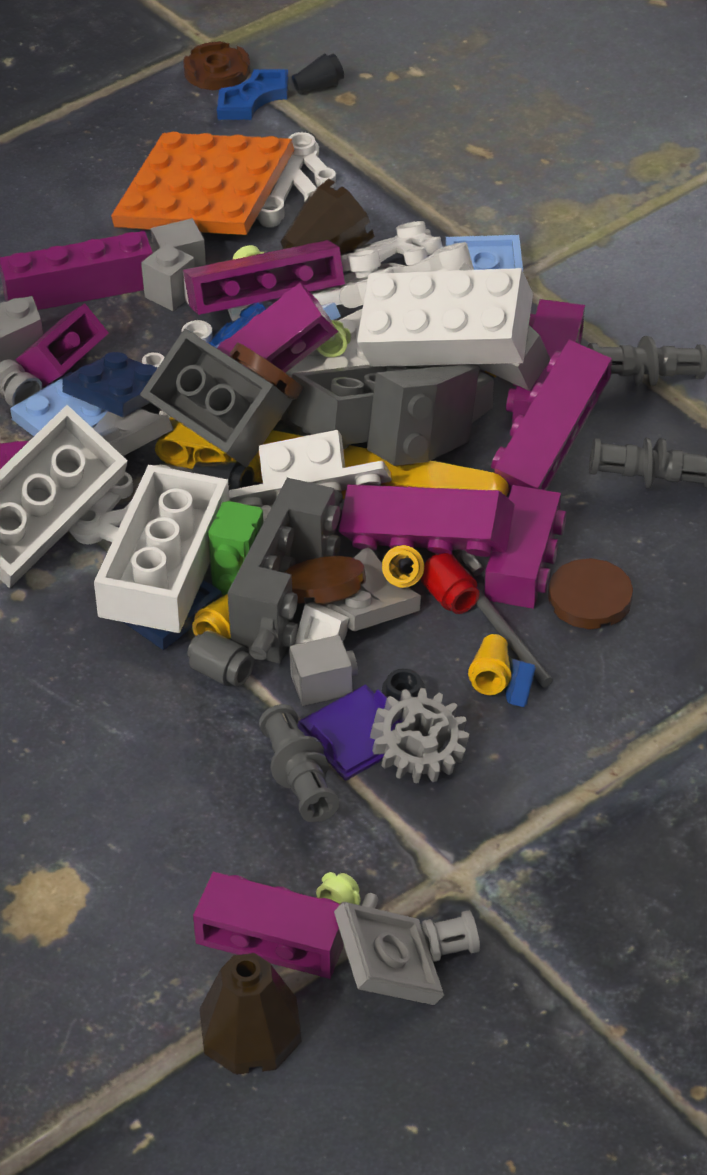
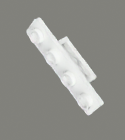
(308, 459)

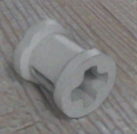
(451, 935)

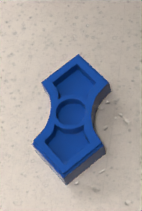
(244, 99)

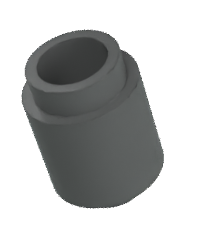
(220, 658)

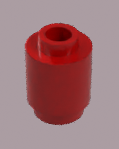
(450, 583)

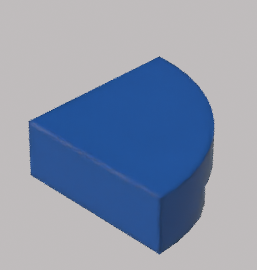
(520, 683)

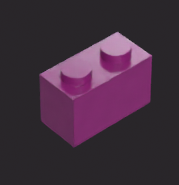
(63, 345)

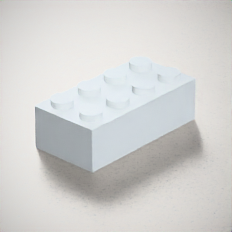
(445, 317)
(51, 488)
(160, 549)

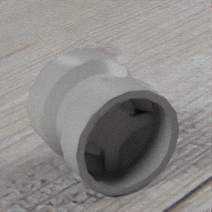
(16, 383)

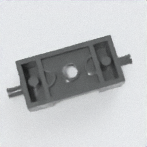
(261, 596)

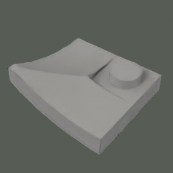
(133, 430)
(377, 598)

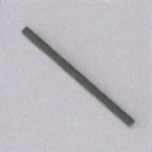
(512, 639)

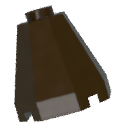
(331, 217)
(249, 1016)

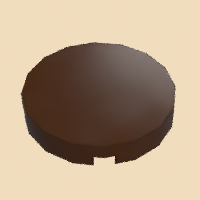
(216, 66)
(266, 370)
(327, 578)
(590, 593)

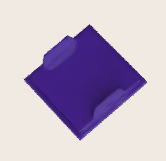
(346, 730)

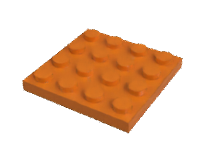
(204, 178)

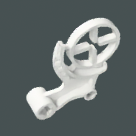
(353, 291)

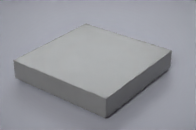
(388, 953)

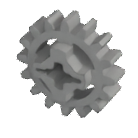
(416, 739)

